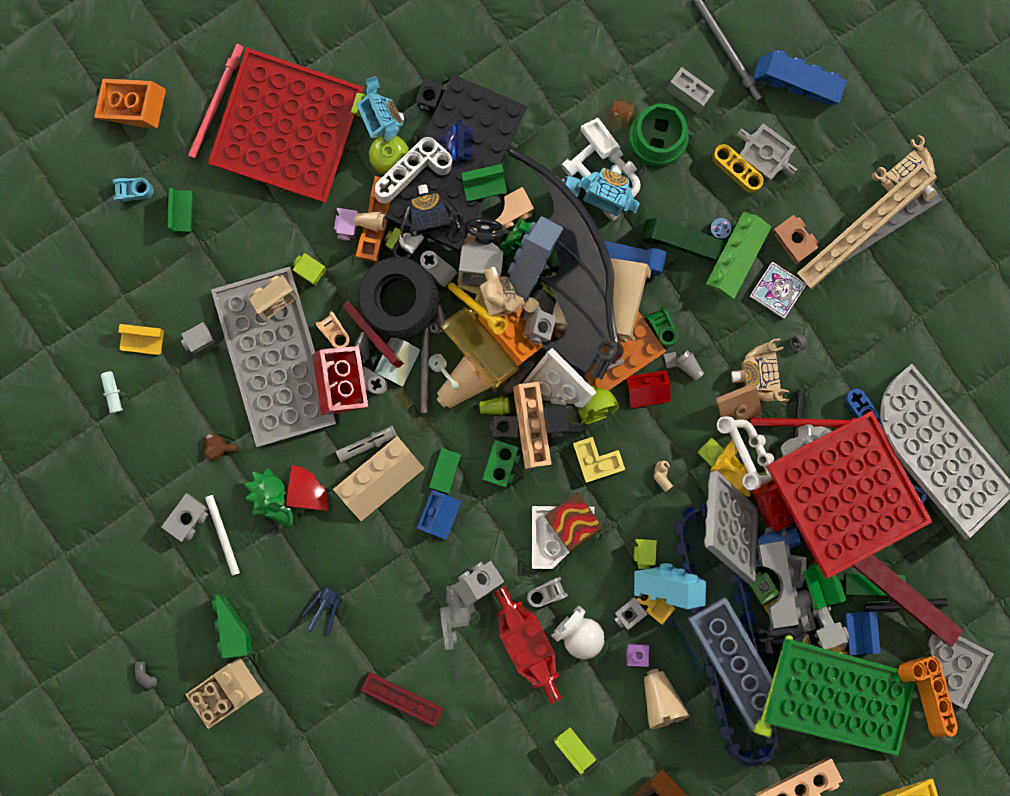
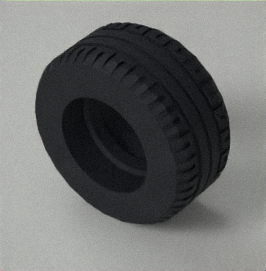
(376, 282)

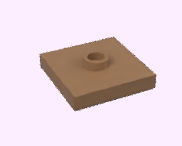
(740, 403)

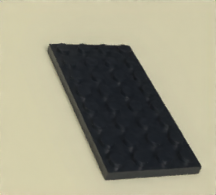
(494, 126)

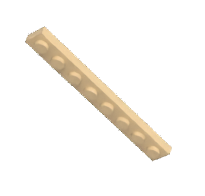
(867, 225)

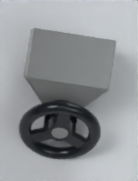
(481, 253)

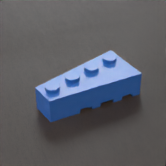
(800, 77)

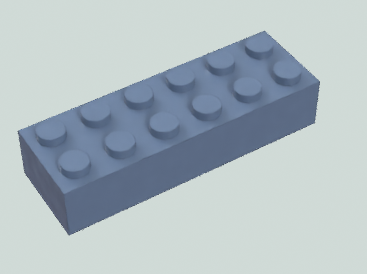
(733, 658)

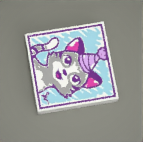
(778, 290)

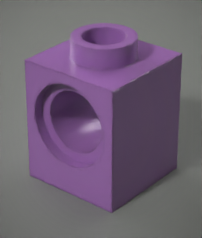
(637, 655)

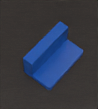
(439, 514)
(862, 633)

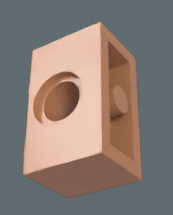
(796, 251)

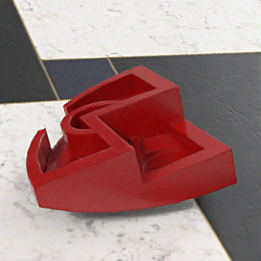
(305, 490)

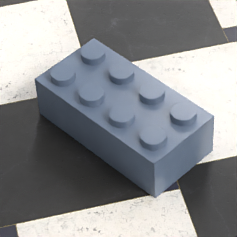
(533, 257)

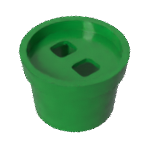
(643, 131)

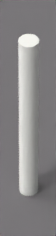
(222, 535)

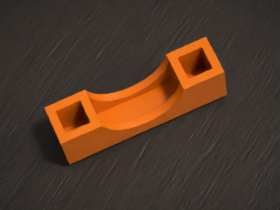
(370, 240)

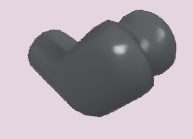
(143, 678)

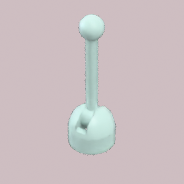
(439, 367)

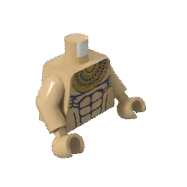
(906, 166)
(501, 297)
(762, 370)

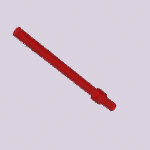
(789, 422)

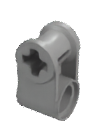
(440, 270)
(370, 377)
(548, 592)

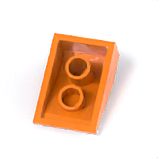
(130, 102)

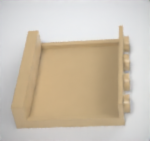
(627, 296)

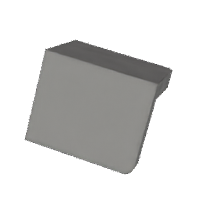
(799, 565)

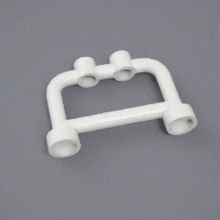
(629, 168)
(752, 479)

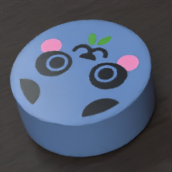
(720, 228)

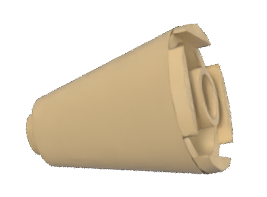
(469, 382)
(662, 701)

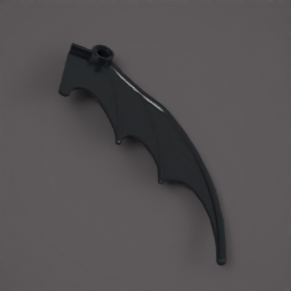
(583, 280)

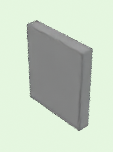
(670, 359)

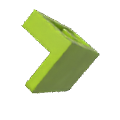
(574, 750)

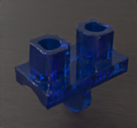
(455, 141)

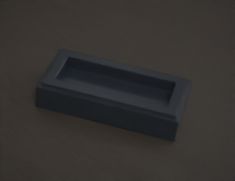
(520, 377)

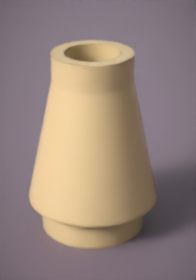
(373, 221)

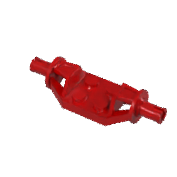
(527, 644)

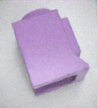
(345, 224)

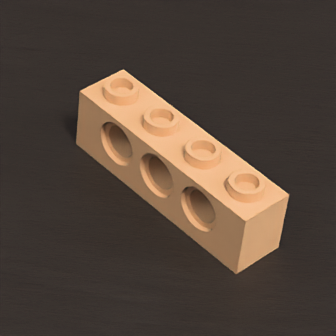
(532, 425)
(824, 767)

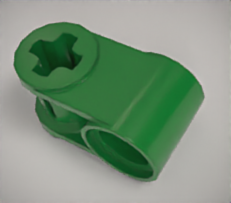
(662, 326)

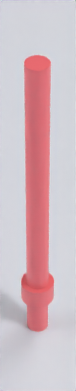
(231, 65)

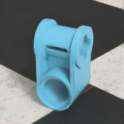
(127, 189)

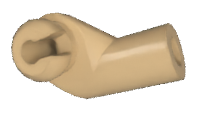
(661, 473)

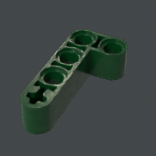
(663, 232)

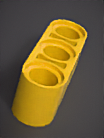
(740, 178)

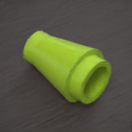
(496, 406)

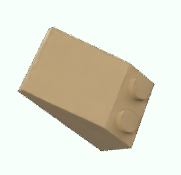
(273, 297)

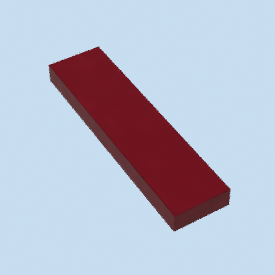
(375, 337)
(402, 699)

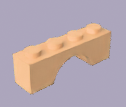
(516, 207)

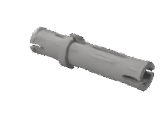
(364, 445)

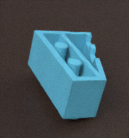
(671, 584)

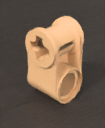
(332, 330)

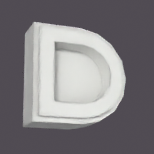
(410, 243)

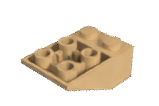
(224, 692)

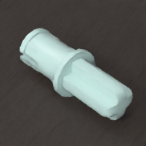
(111, 392)

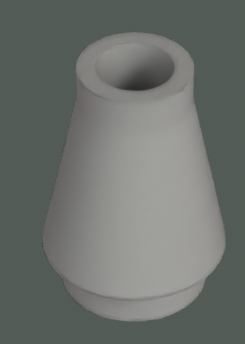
(689, 364)

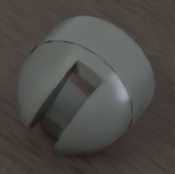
(796, 339)

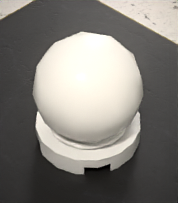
(581, 635)

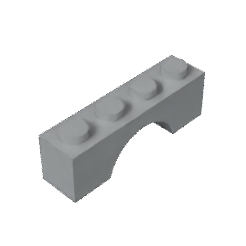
(783, 610)

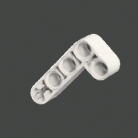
(410, 172)

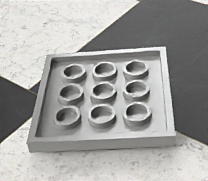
(731, 527)

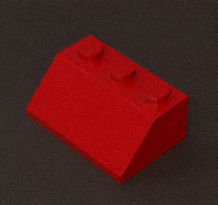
(339, 380)

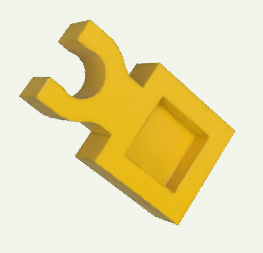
(657, 609)

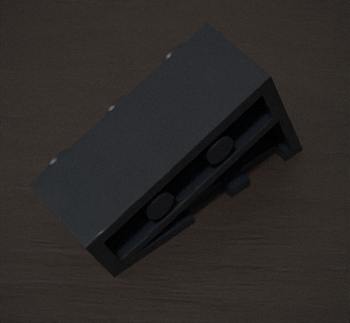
(562, 421)

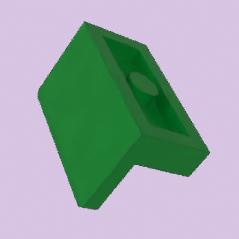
(483, 183)
(180, 211)
(823, 590)

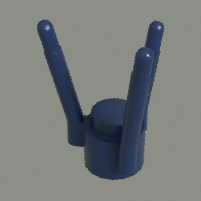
(327, 598)

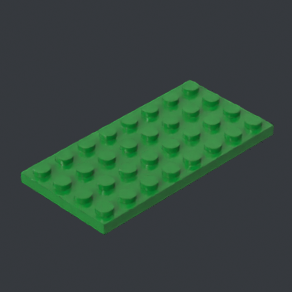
(839, 697)

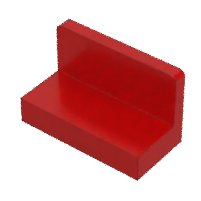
(649, 389)

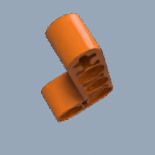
(933, 694)

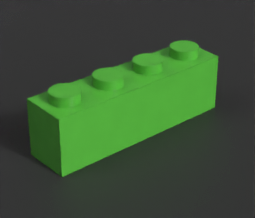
(738, 255)

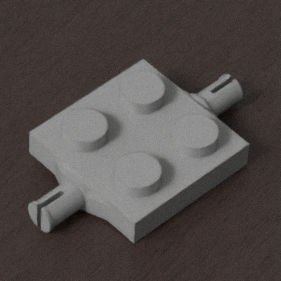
(767, 151)

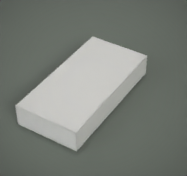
(600, 138)

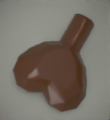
(217, 447)

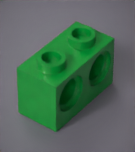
(496, 462)

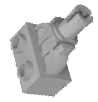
(830, 635)

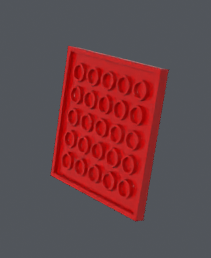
(285, 125)
(848, 494)

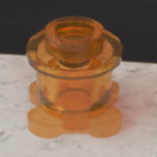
(623, 109)

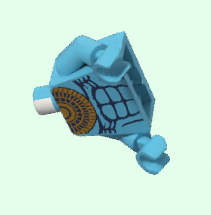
(379, 113)
(609, 191)

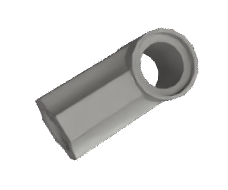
(803, 601)

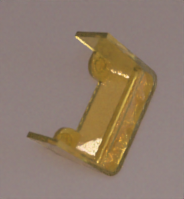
(480, 348)

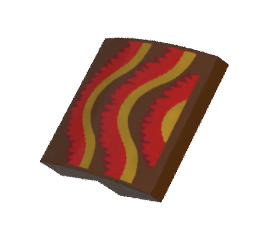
(573, 522)

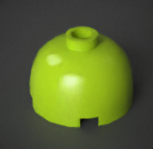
(386, 154)
(598, 406)

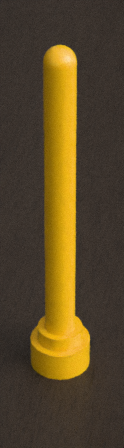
(495, 323)

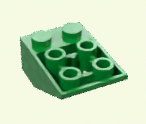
(234, 635)

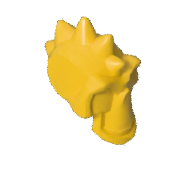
(731, 468)

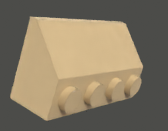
(378, 478)

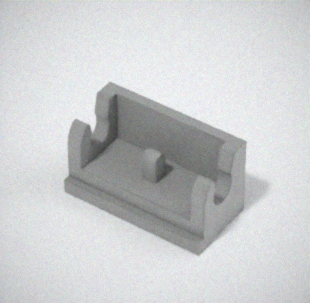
(689, 90)

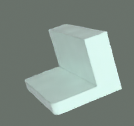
(407, 353)

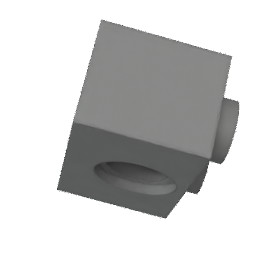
(174, 522)
(478, 583)

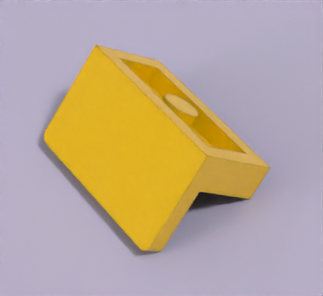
(141, 339)

